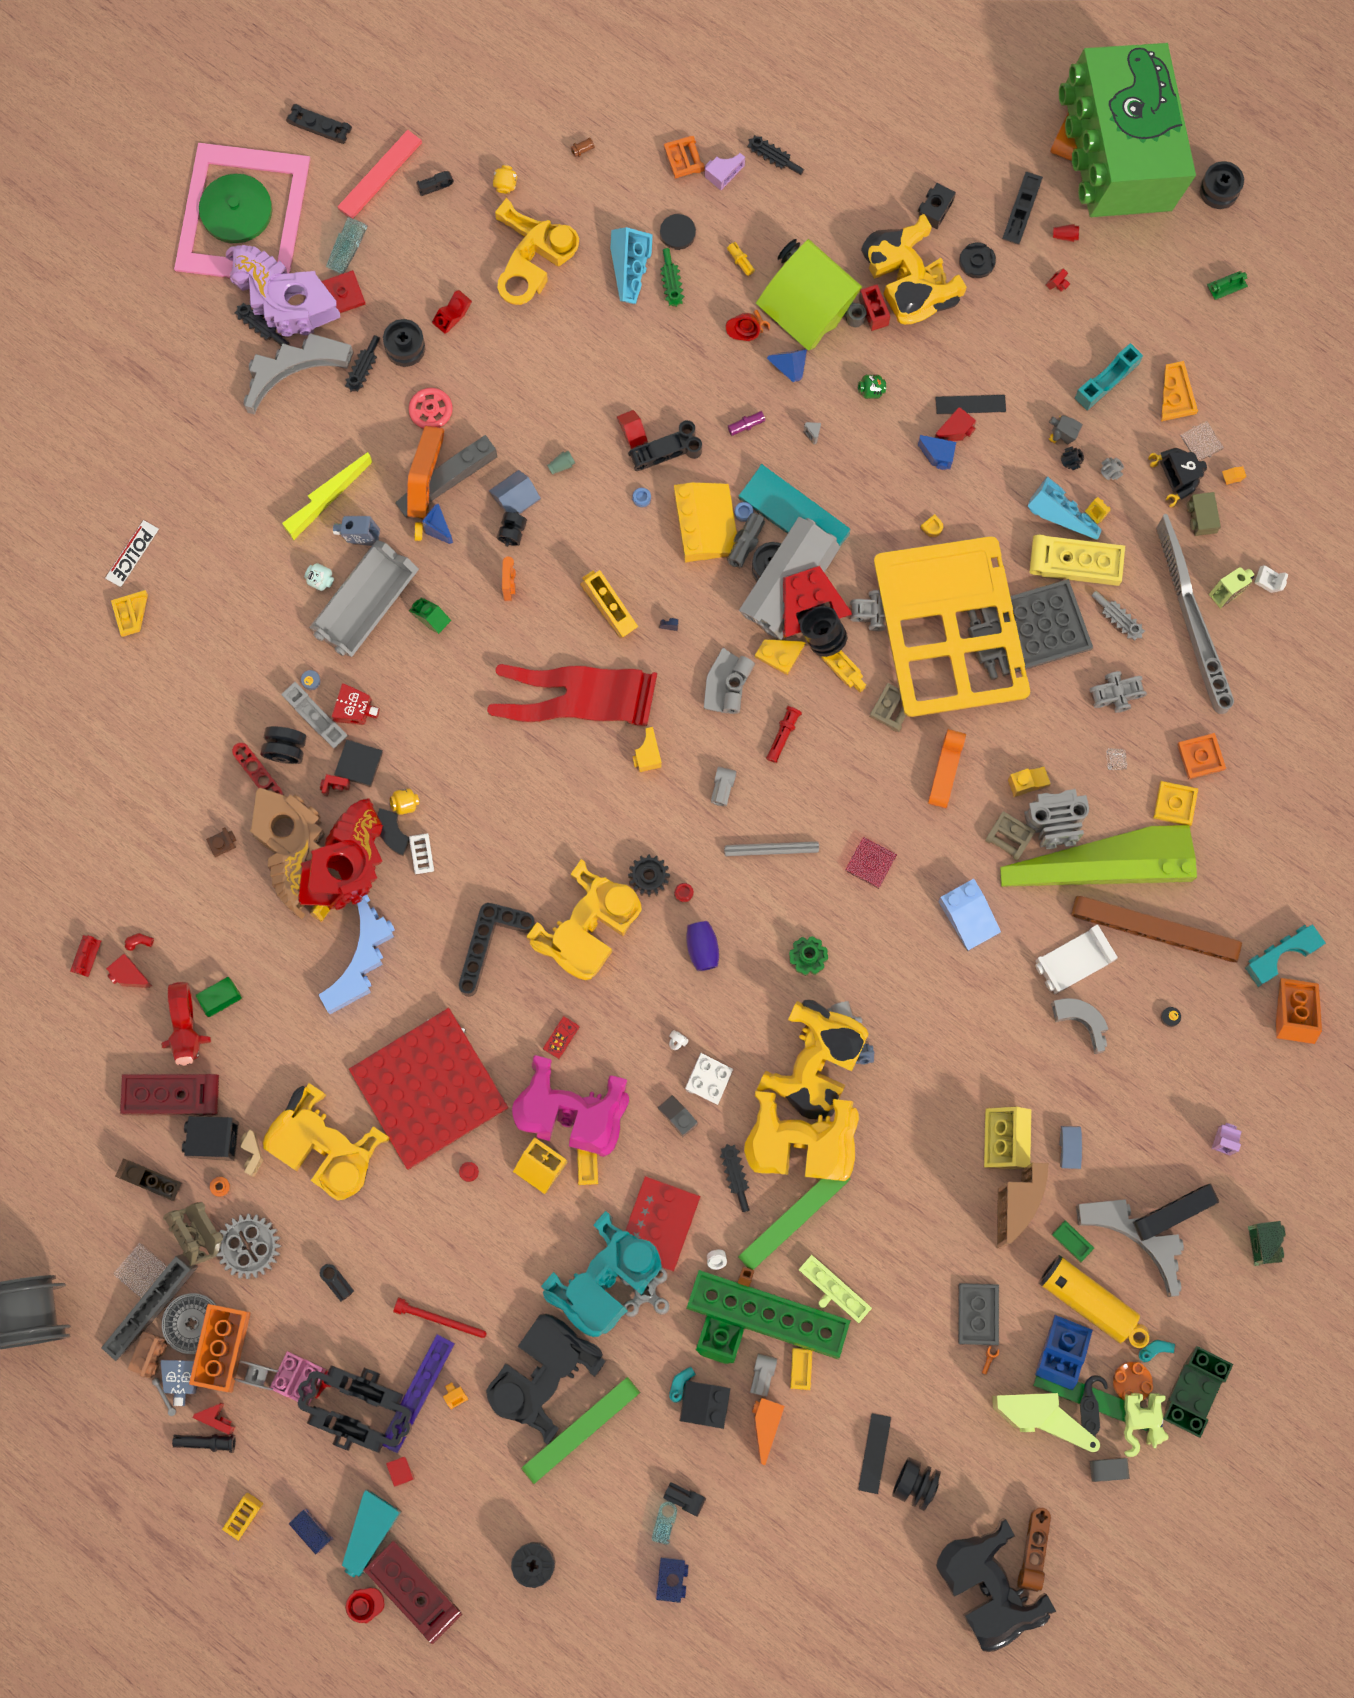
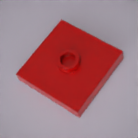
(345, 291)

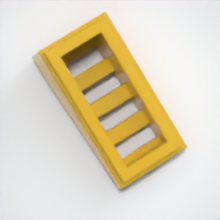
(319, 912)
(251, 1501)

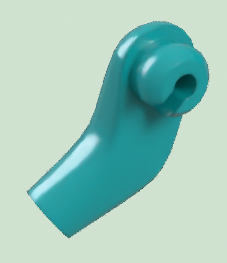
(1154, 1348)
(678, 1383)

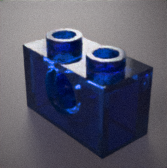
(665, 1591)

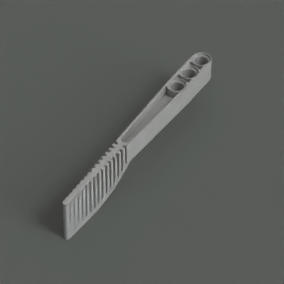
(1196, 627)

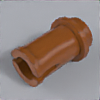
(582, 147)

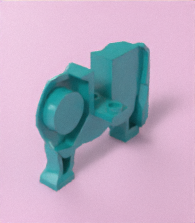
(585, 1298)

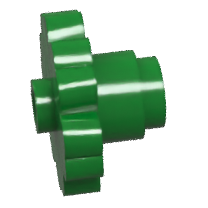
(806, 965)

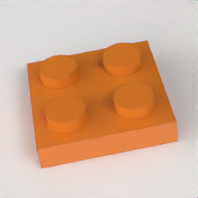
(1201, 756)

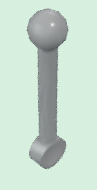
(171, 1411)

